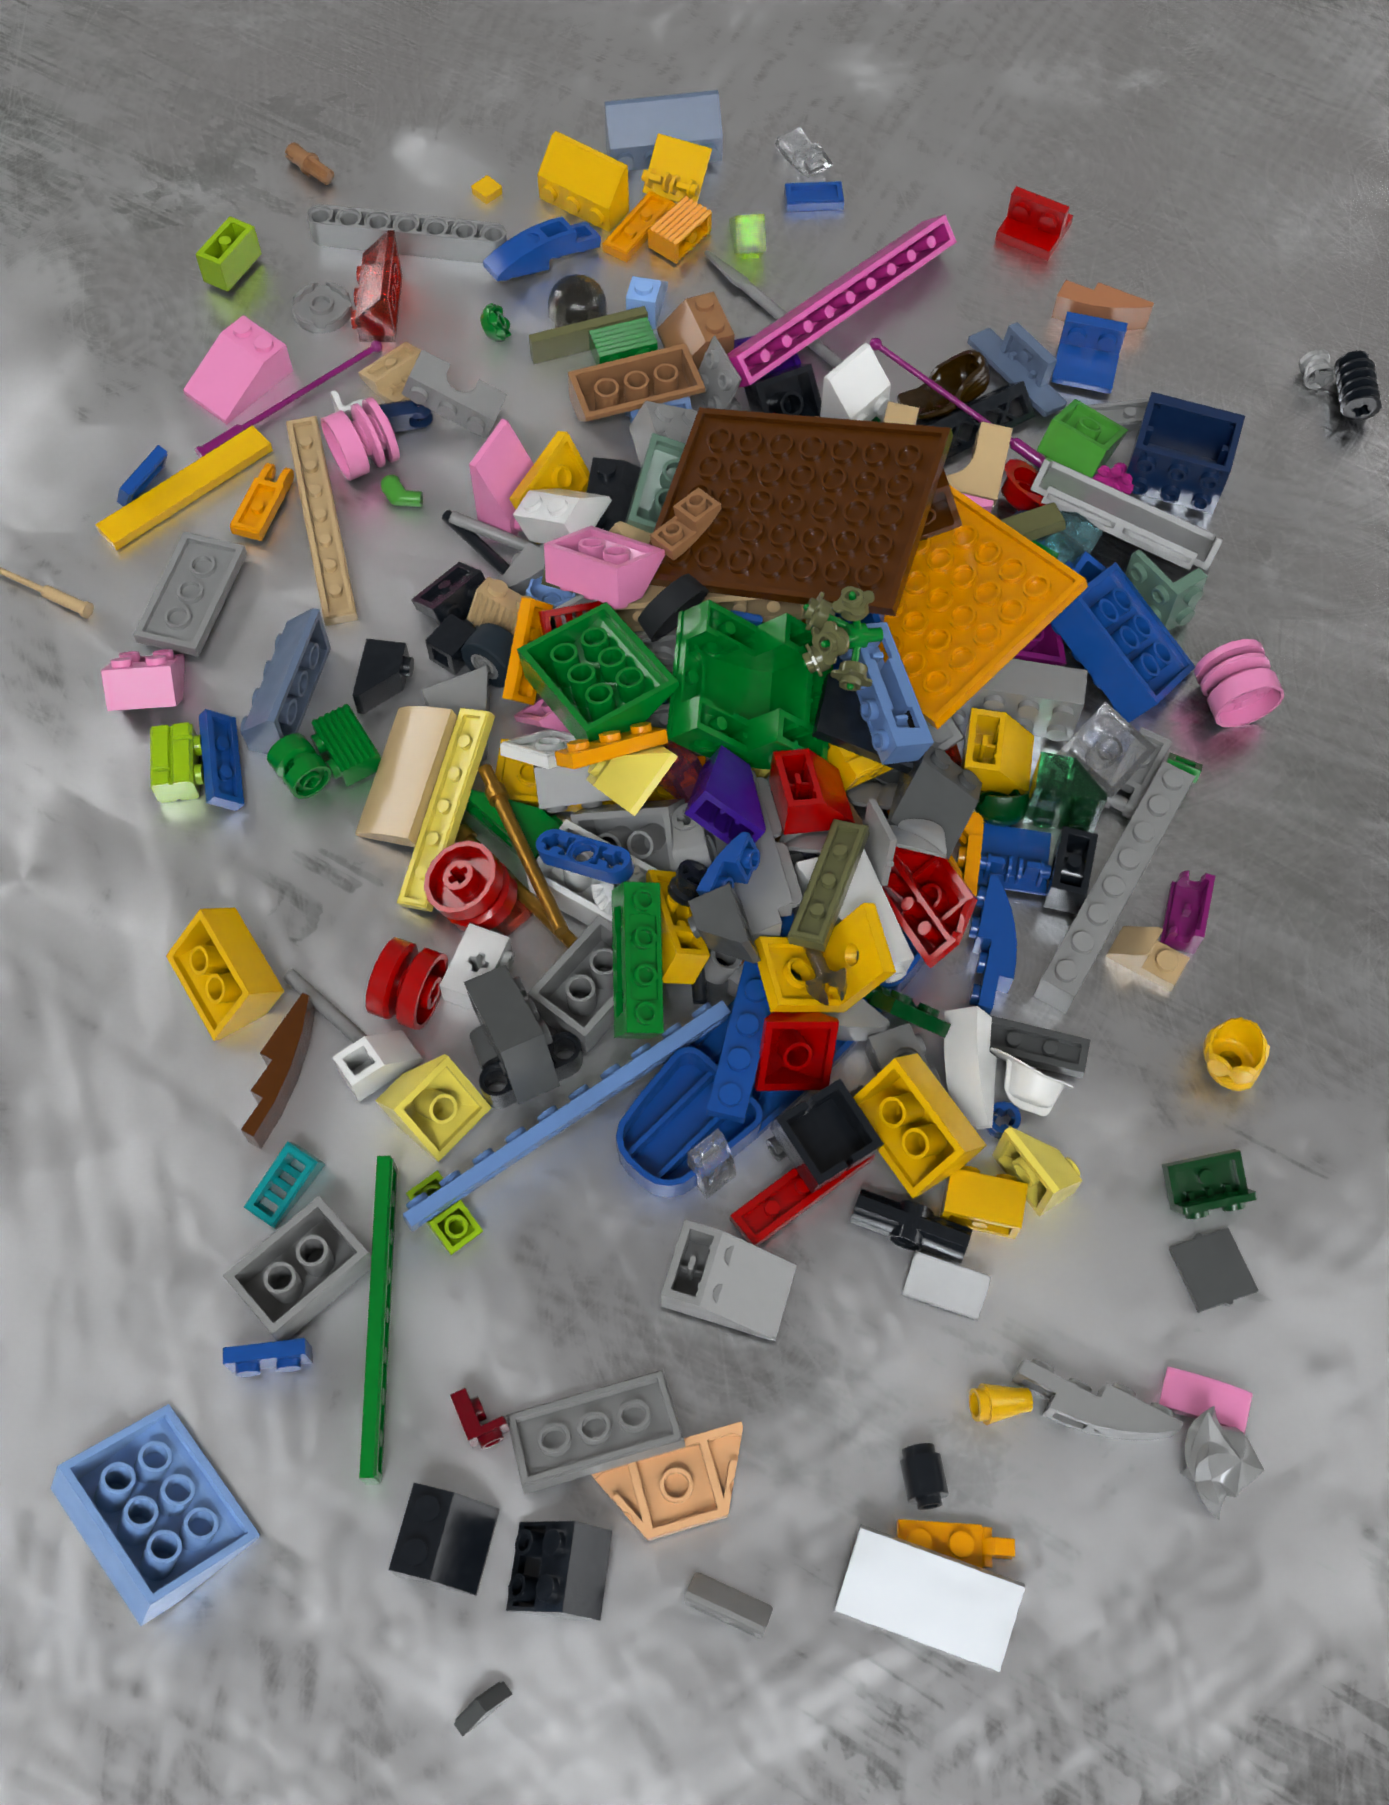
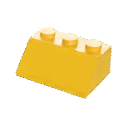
(584, 182)
(224, 971)
(918, 1123)

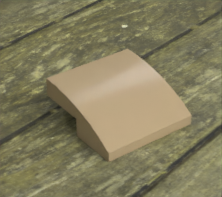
(390, 372)

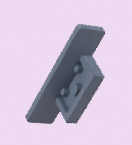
(1021, 359)

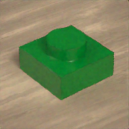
(1186, 765)

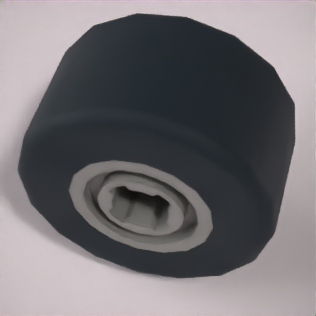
(490, 648)

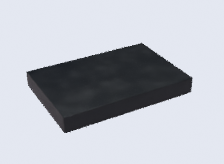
(841, 723)

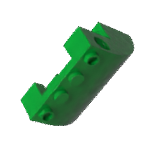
(743, 686)

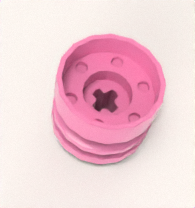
(364, 437)
(1238, 683)

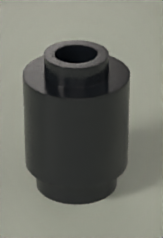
(923, 1476)

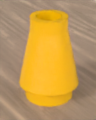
(996, 1402)

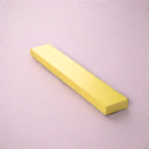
(447, 801)

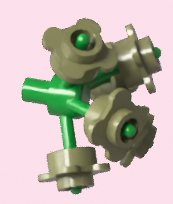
(835, 636)

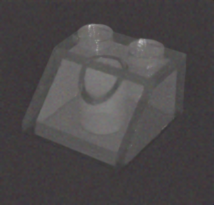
(1108, 748)

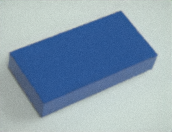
(814, 196)
(142, 476)

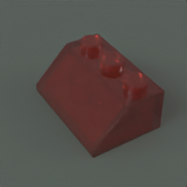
(378, 291)

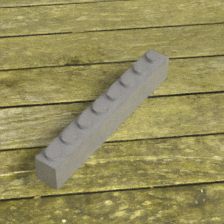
(1113, 888)

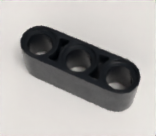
(563, 1067)

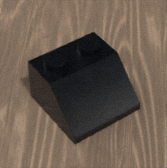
(786, 392)
(444, 1539)

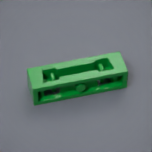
(637, 960)

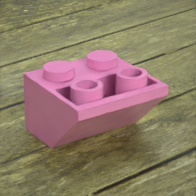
(144, 680)

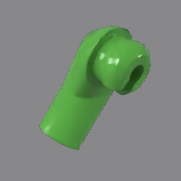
(398, 495)

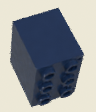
(1184, 452)

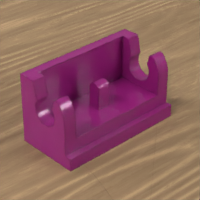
(1187, 912)

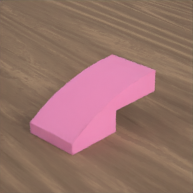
(1194, 1394)

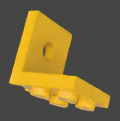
(857, 931)

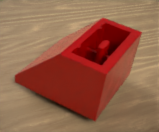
(807, 792)

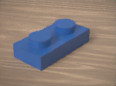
(284, 1355)

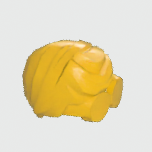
(1236, 1053)

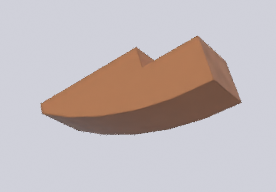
(1102, 303)

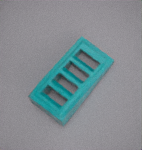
(294, 1192)

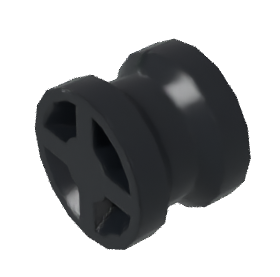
(684, 884)

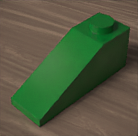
(530, 818)

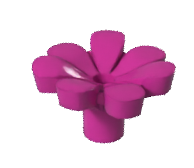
(1115, 477)

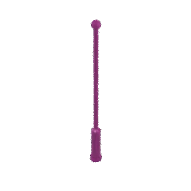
(375, 347)
(1015, 443)

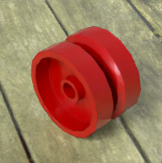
(470, 886)
(406, 983)

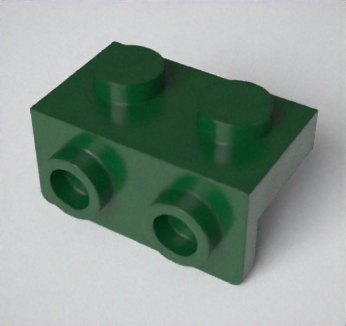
(1207, 1184)

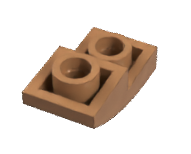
(690, 521)

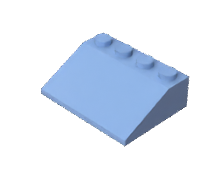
(153, 1512)

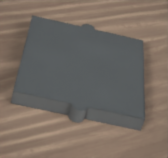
(1213, 1269)

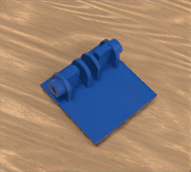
(1016, 857)

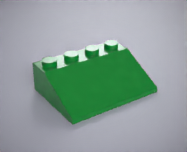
(596, 674)

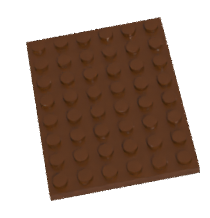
(805, 504)

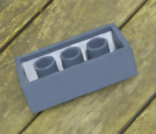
(635, 123)
(287, 682)

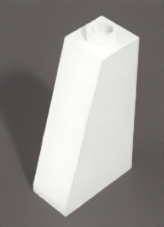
(867, 889)

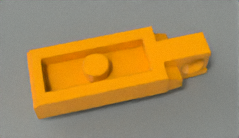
(958, 1540)

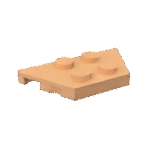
(678, 1486)

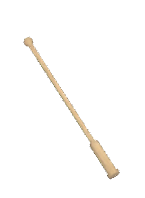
(84, 609)

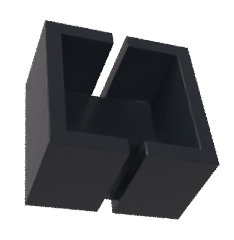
(828, 1137)

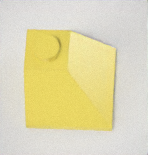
(631, 777)
(434, 1105)
(1041, 1166)

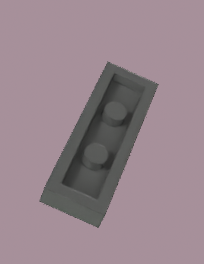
(1040, 1046)

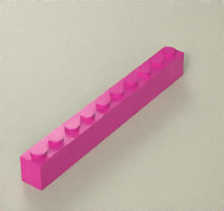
(840, 299)

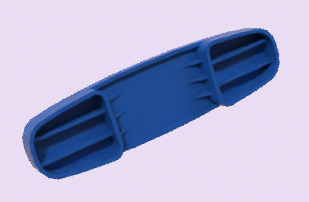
(673, 1108)

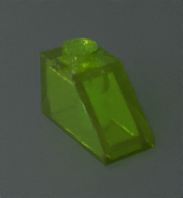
(748, 235)

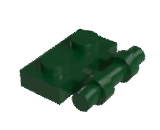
(905, 1008)

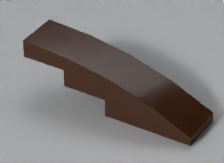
(284, 1061)

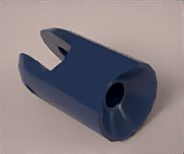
(407, 415)

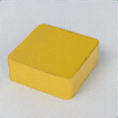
(486, 189)

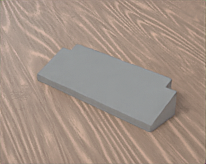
(1126, 516)
(774, 884)

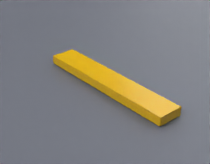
(184, 487)

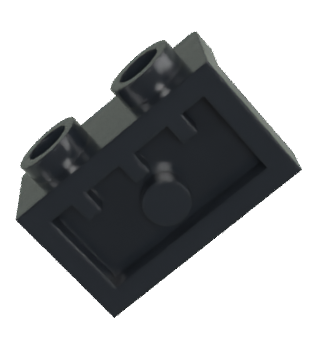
(450, 593)

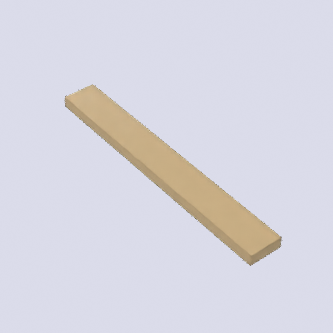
(321, 521)

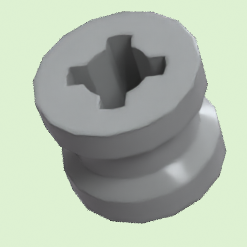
(1316, 369)

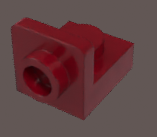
(471, 1414)

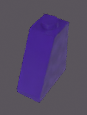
(726, 798)

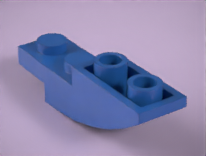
(535, 246)
(995, 942)

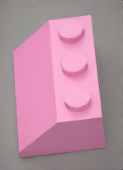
(602, 565)

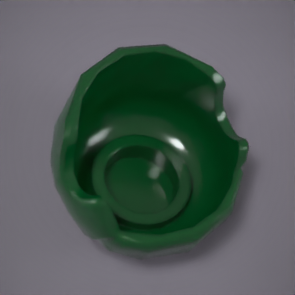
(1001, 808)

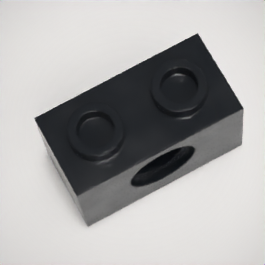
(1070, 870)

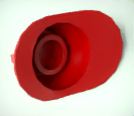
(1018, 485)

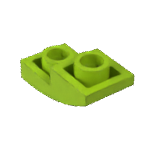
(453, 1226)

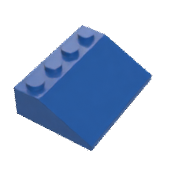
(1122, 644)

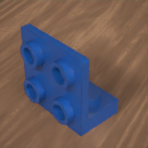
(1088, 352)

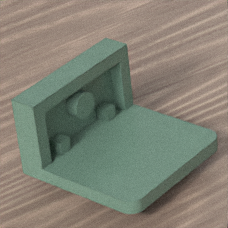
(1170, 601)

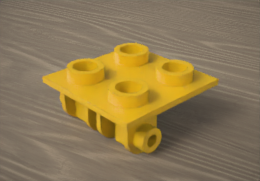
(676, 169)

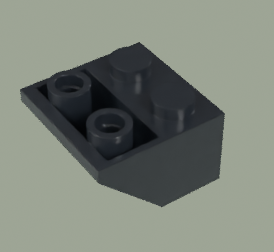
(559, 1570)

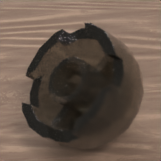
(576, 300)

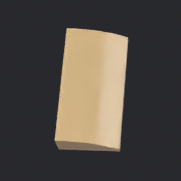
(407, 775)

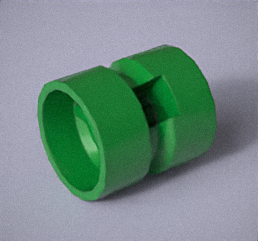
(299, 765)

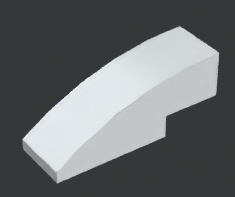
(970, 1064)

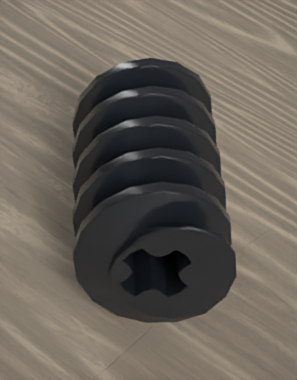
(1357, 386)

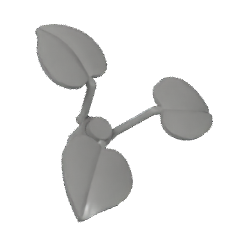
(911, 834)

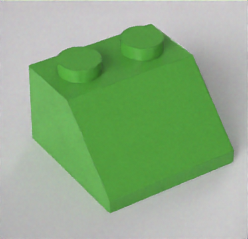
(1081, 438)

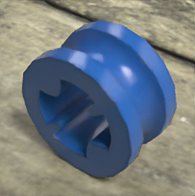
(1001, 1109)

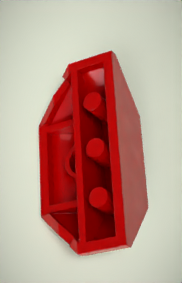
(929, 902)

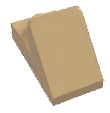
(1143, 953)

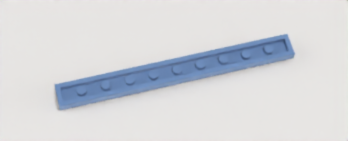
(555, 1120)

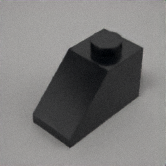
(381, 673)

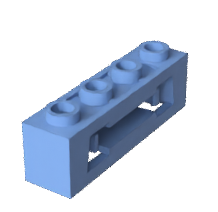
(888, 701)

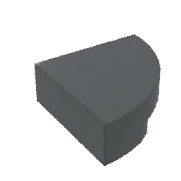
(482, 1707)

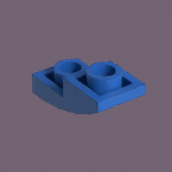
(732, 864)

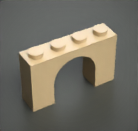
(985, 471)

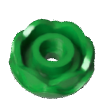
(494, 323)

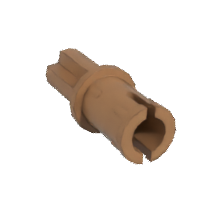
(309, 163)

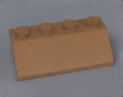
(631, 381)

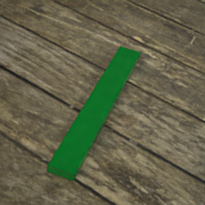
(378, 1323)

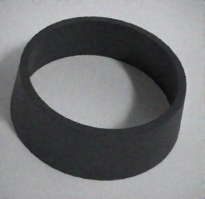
(662, 612)

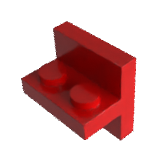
(1034, 223)

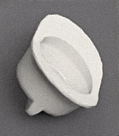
(1029, 1087)

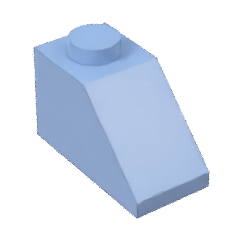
(648, 294)

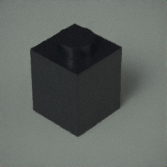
(446, 643)

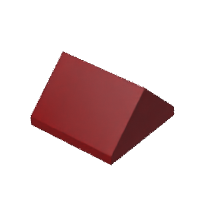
(796, 1051)

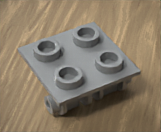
(719, 379)

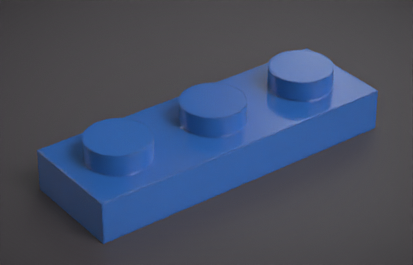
(221, 760)

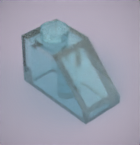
(1075, 539)

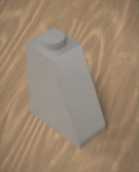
(464, 691)

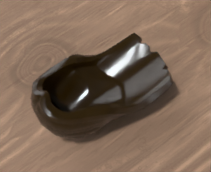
(962, 375)

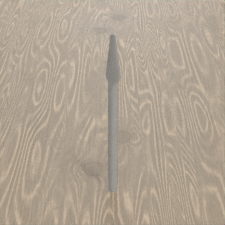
(767, 304)

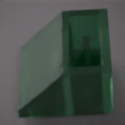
(1064, 795)

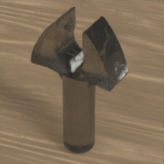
(824, 975)

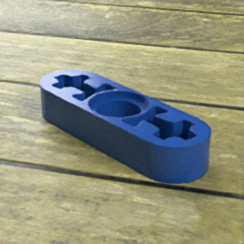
(594, 867)

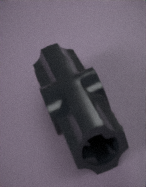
(911, 1225)

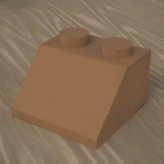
(695, 324)

